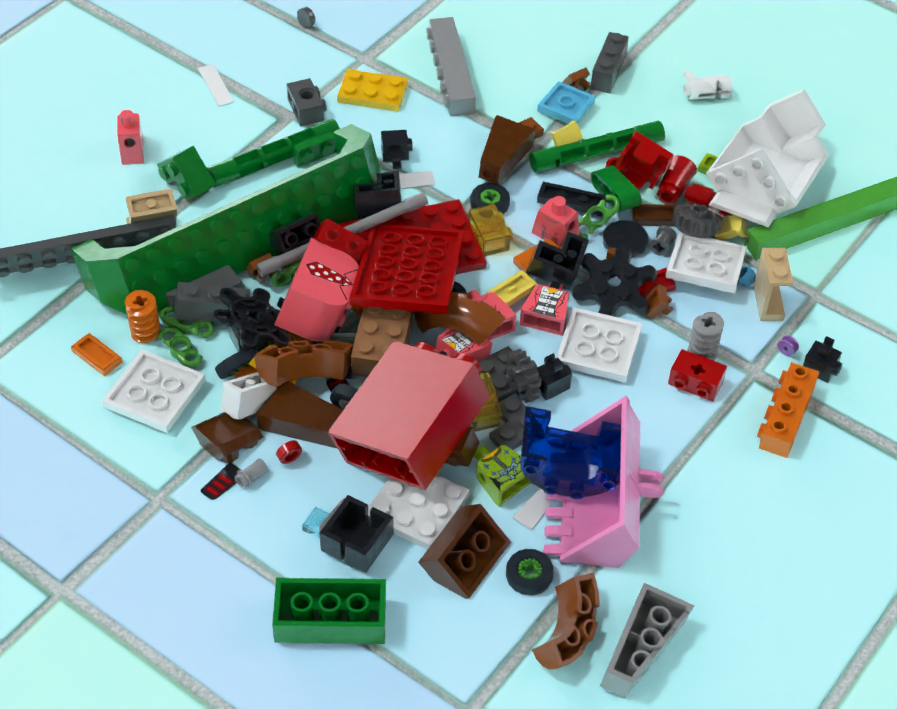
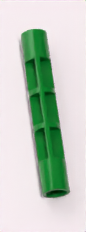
(593, 147)
(267, 154)

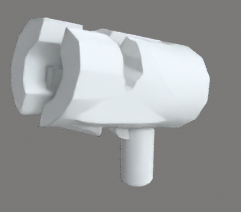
(707, 86)

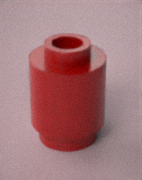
(699, 194)

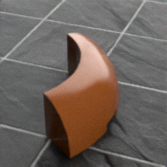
(465, 316)
(303, 361)
(574, 624)

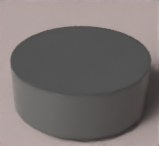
(306, 17)

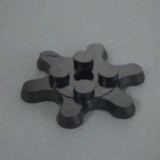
(625, 293)
(240, 314)

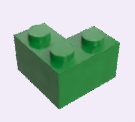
(188, 172)

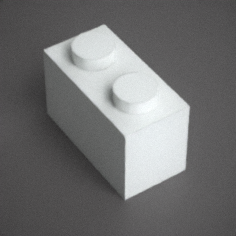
(245, 395)

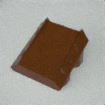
(225, 436)

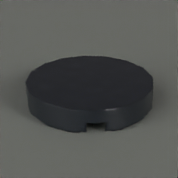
(627, 233)

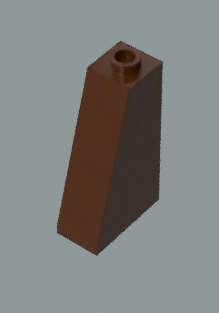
(504, 148)
(298, 415)

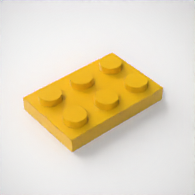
(372, 90)

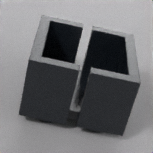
(351, 536)

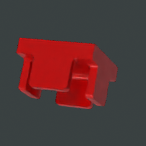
(644, 161)

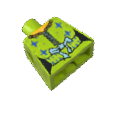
(500, 473)

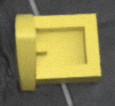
(567, 134)
(732, 227)

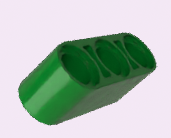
(612, 182)

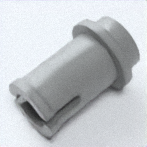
(245, 477)

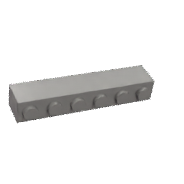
(451, 66)

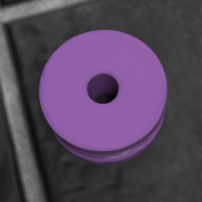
(788, 345)

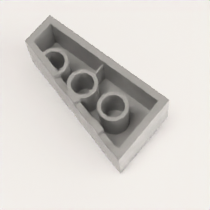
(648, 631)

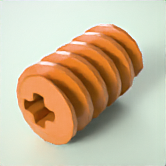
(142, 316)

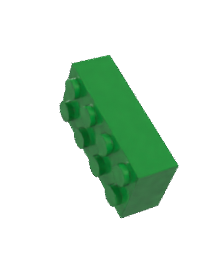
(329, 610)

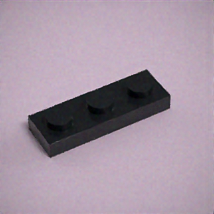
(575, 198)

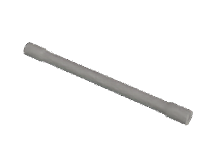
(408, 205)

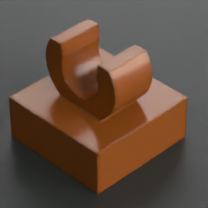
(578, 78)
(252, 269)
(658, 302)

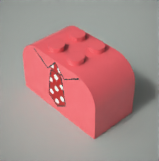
(318, 293)

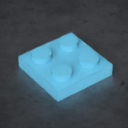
(566, 103)

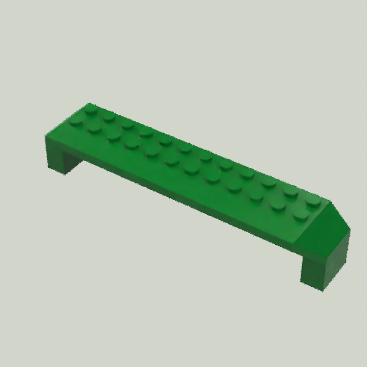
(233, 232)

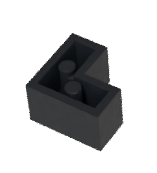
(377, 196)
(558, 263)

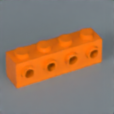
(788, 410)

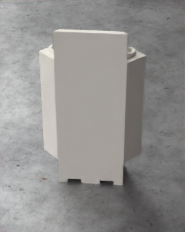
(770, 160)

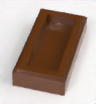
(653, 215)

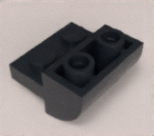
(294, 233)

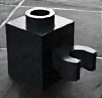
(395, 147)
(824, 359)
(554, 377)

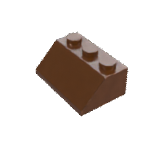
(465, 550)

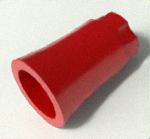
(676, 178)

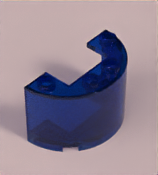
(569, 460)

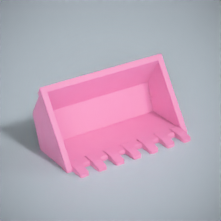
(606, 525)

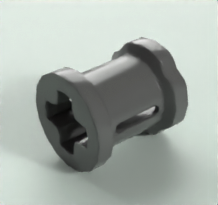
(661, 242)

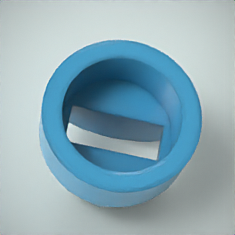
(747, 276)

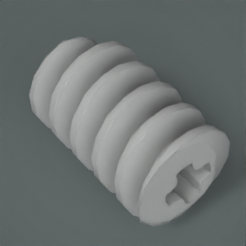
(706, 335)

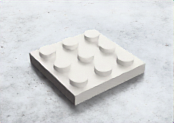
(706, 262)
(599, 344)
(154, 390)
(417, 512)

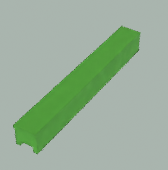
(824, 218)

